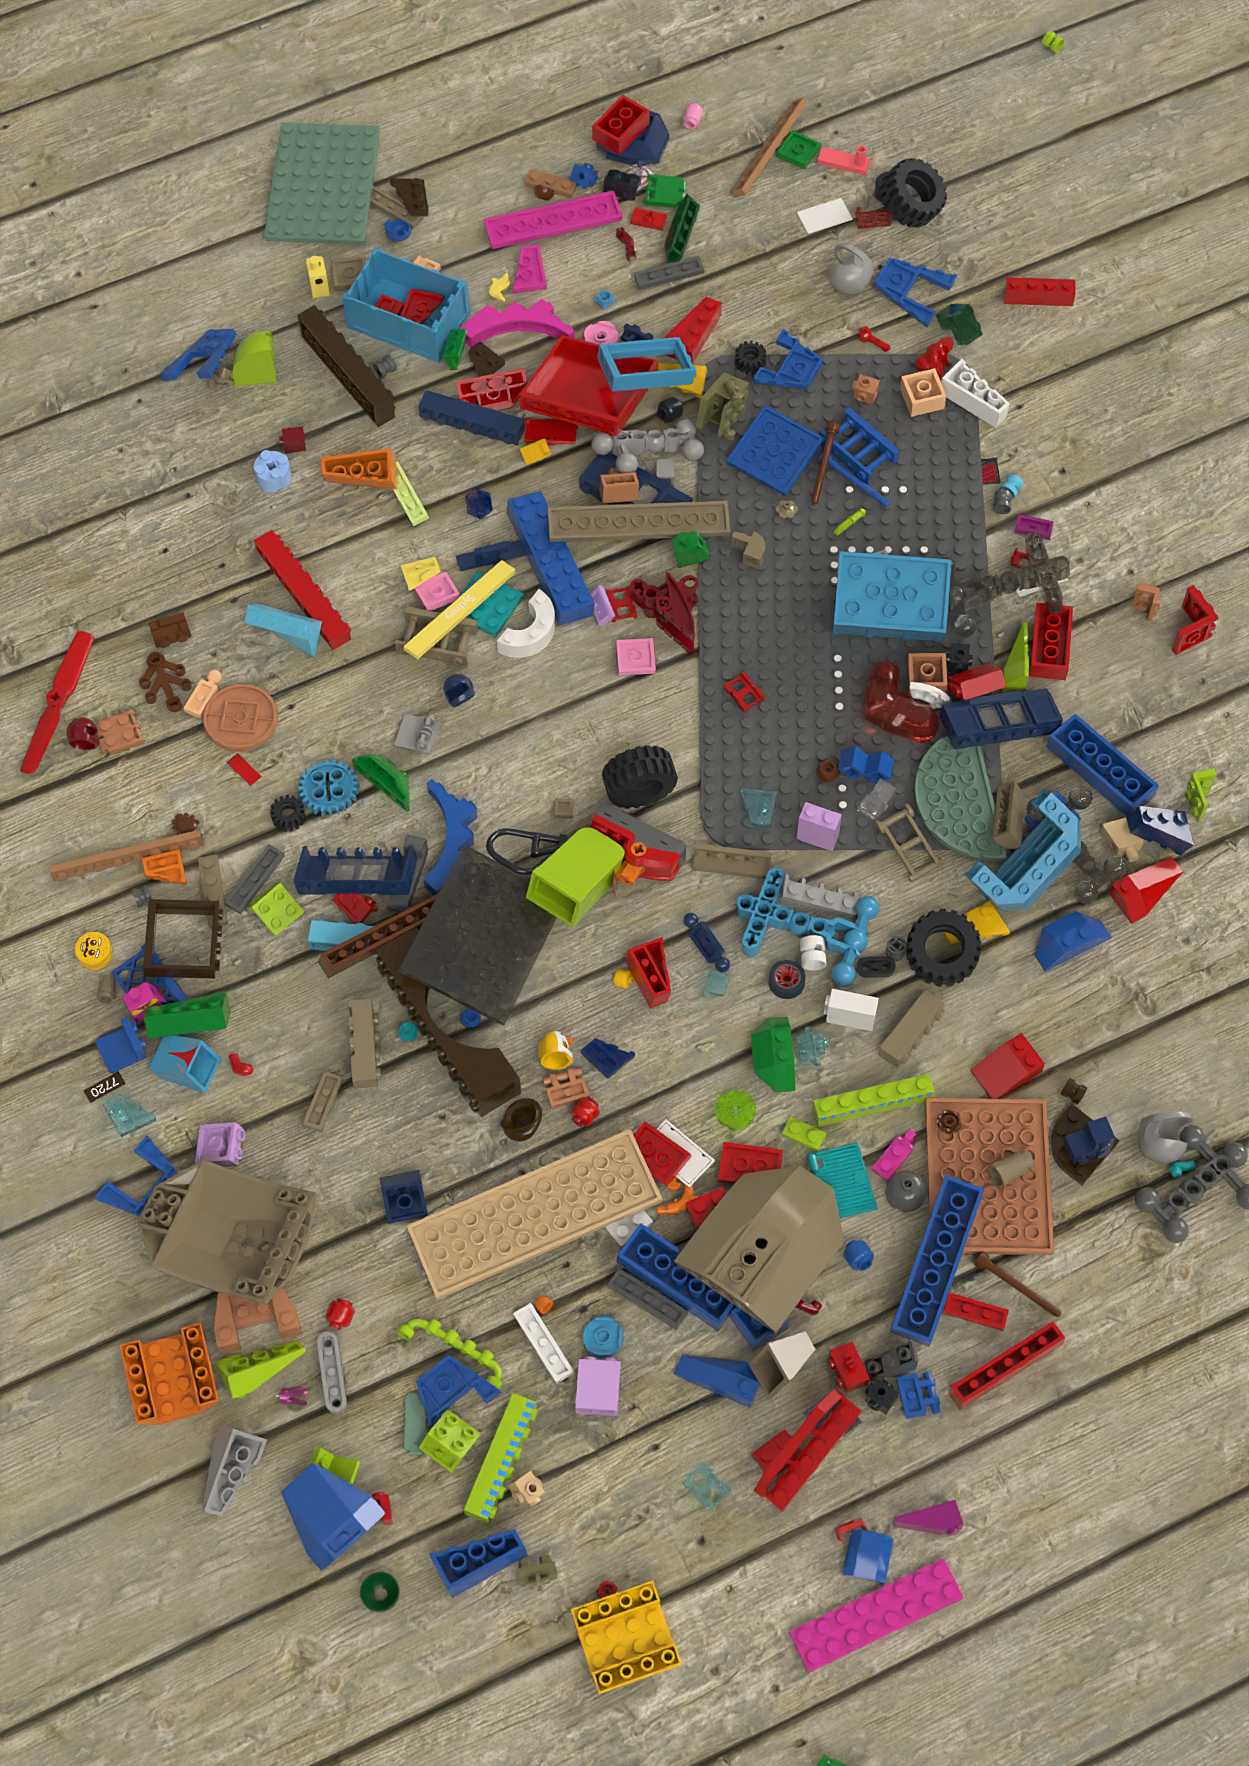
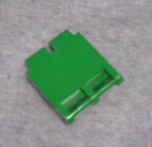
(666, 191)

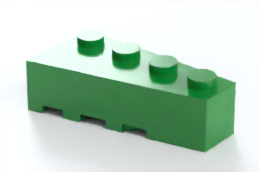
(188, 1016)

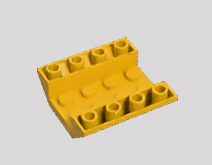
(625, 1637)

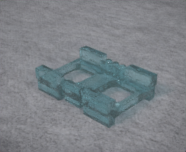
(712, 1482)

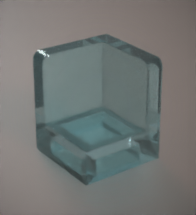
(716, 984)

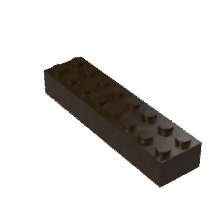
(346, 365)

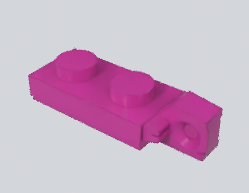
(894, 1156)

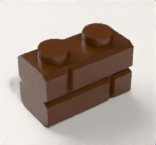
(170, 630)

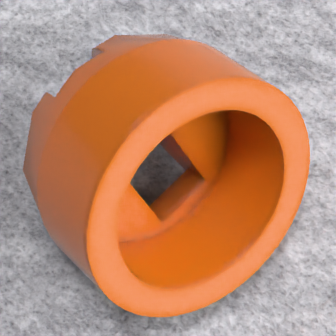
(543, 1304)

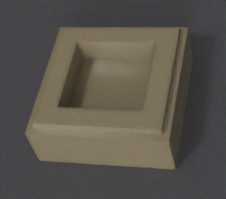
(563, 808)

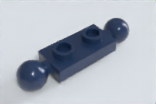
(706, 942)

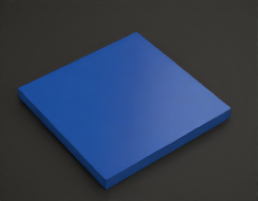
(775, 450)

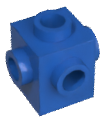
(584, 175)

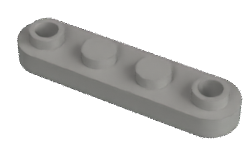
(331, 1372)

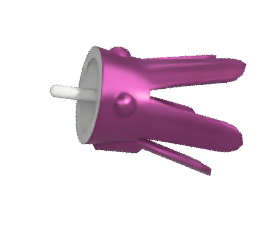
(288, 1393)

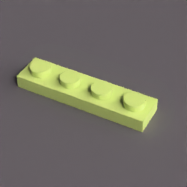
(408, 498)

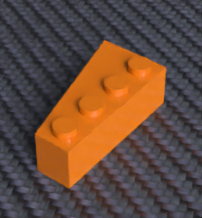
(363, 469)

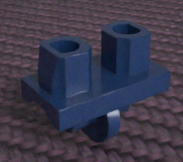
(634, 333)

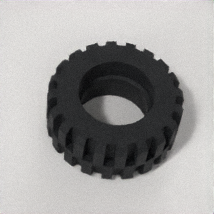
(924, 181)
(639, 776)
(950, 923)

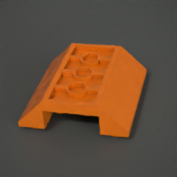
(170, 1377)

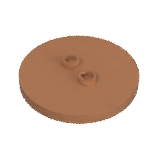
(240, 717)

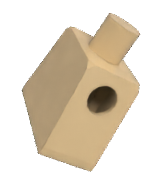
(1120, 840)

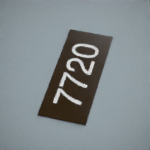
(104, 1087)

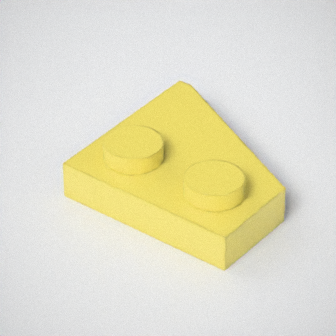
(419, 571)

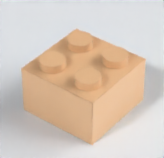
(923, 392)

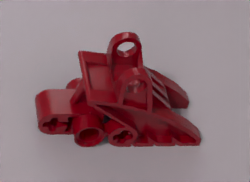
(678, 610)

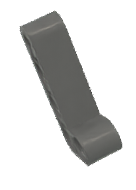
(403, 902)

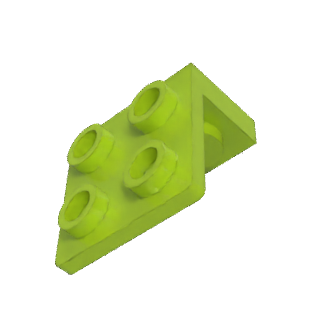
(1197, 788)
(276, 908)
(449, 1441)
(340, 1466)

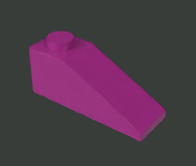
(935, 1519)

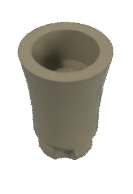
(1010, 1168)

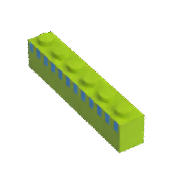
(872, 1100)
(500, 1459)

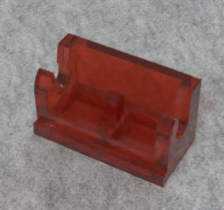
(872, 218)

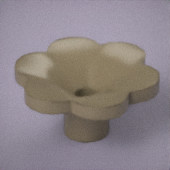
(786, 509)

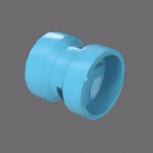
(1012, 484)

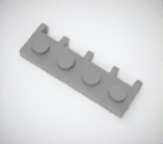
(819, 897)

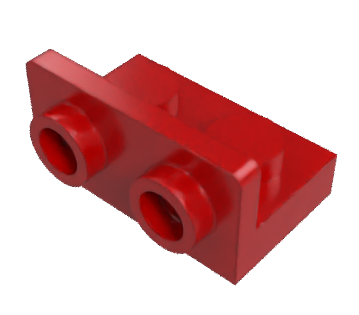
(355, 906)

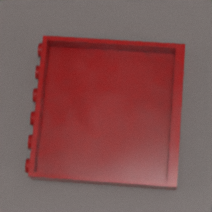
(576, 391)

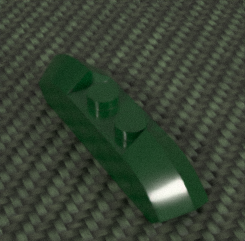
(681, 229)

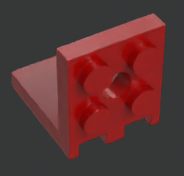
(1203, 620)

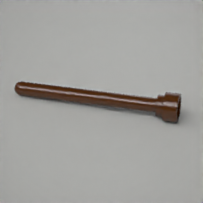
(832, 430)
(984, 1262)

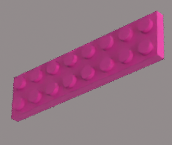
(552, 219)
(875, 1615)

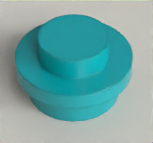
(408, 1031)

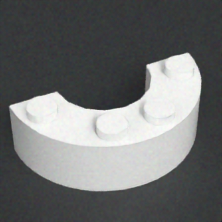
(535, 637)

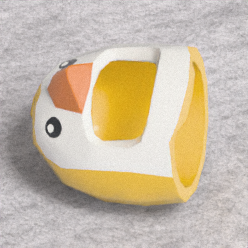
(554, 1051)

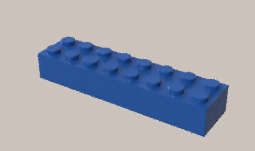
(550, 560)
(937, 1260)

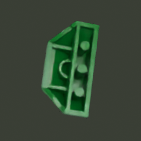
(385, 777)
(774, 1054)

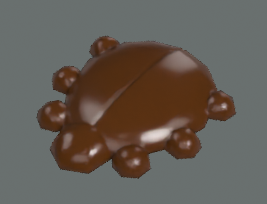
(184, 823)

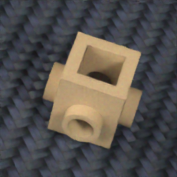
(527, 1490)

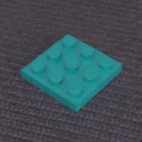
(496, 609)

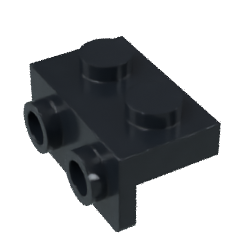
(622, 184)

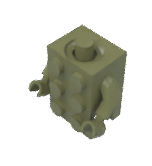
(723, 404)

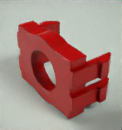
(1017, 556)
(849, 1526)

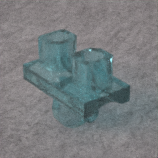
(814, 1046)

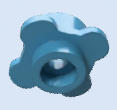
(604, 298)

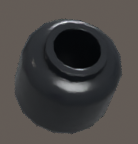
(670, 409)

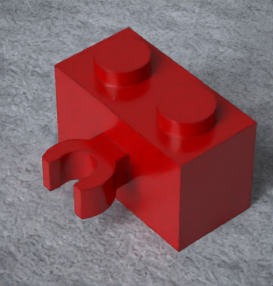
(848, 1367)

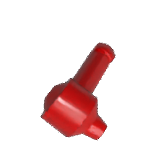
(865, 335)

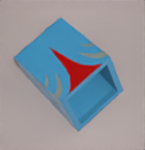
(185, 1062)

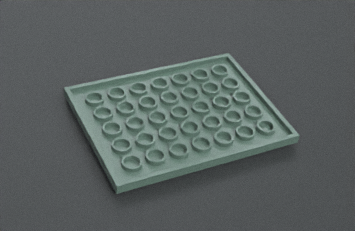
(322, 183)

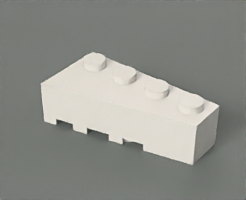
(974, 394)

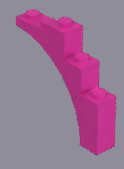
(491, 322)

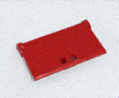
(554, 430)

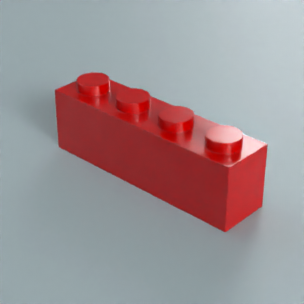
(1039, 291)

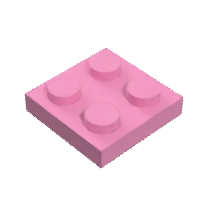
(437, 592)
(636, 656)

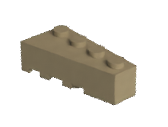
(363, 1043)

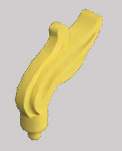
(499, 285)

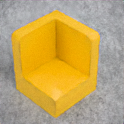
(535, 451)

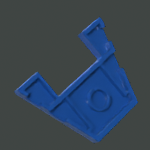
(797, 369)
(447, 1384)

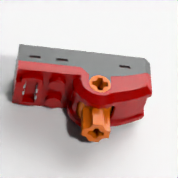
(646, 849)

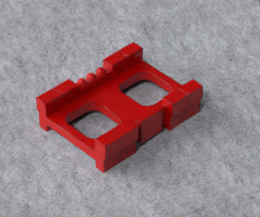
(627, 602)
(749, 689)

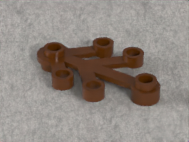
(164, 679)

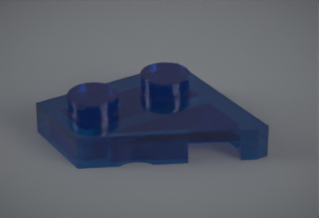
(606, 1057)

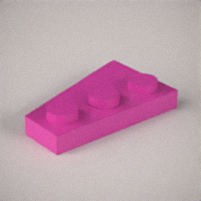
(530, 271)

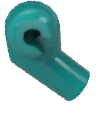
(1178, 1167)

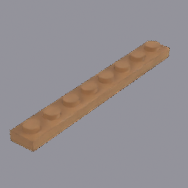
(768, 148)
(125, 855)

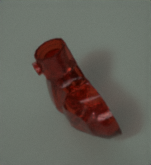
(895, 710)

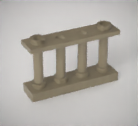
(424, 617)

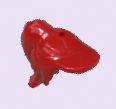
(935, 357)

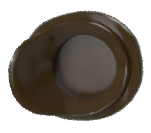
(522, 1119)

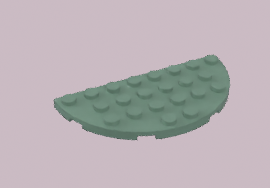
(958, 801)

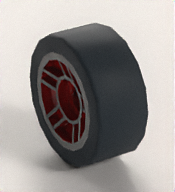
(795, 975)

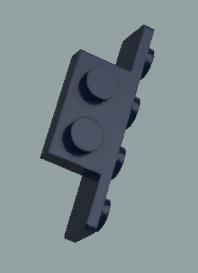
(490, 555)

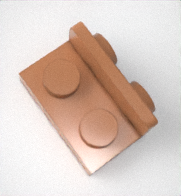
(1147, 599)

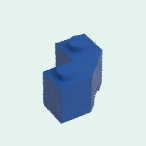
(857, 763)

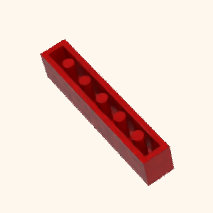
(1006, 1365)

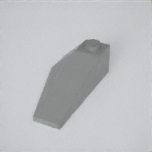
(231, 1461)

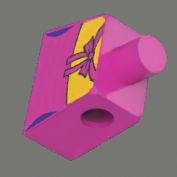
(142, 998)

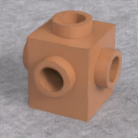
(865, 389)

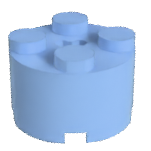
(272, 471)

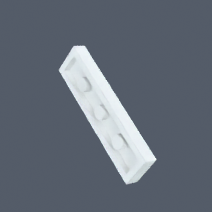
(543, 1343)

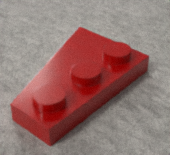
(420, 305)

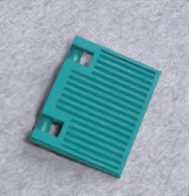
(847, 1174)

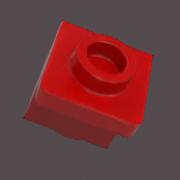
(384, 1500)

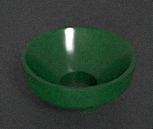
(377, 1581)

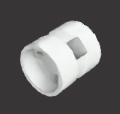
(813, 953)

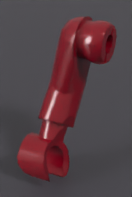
(627, 240)
(812, 1308)

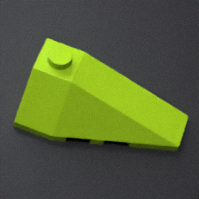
(1017, 665)
(247, 1373)

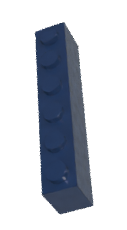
(471, 417)

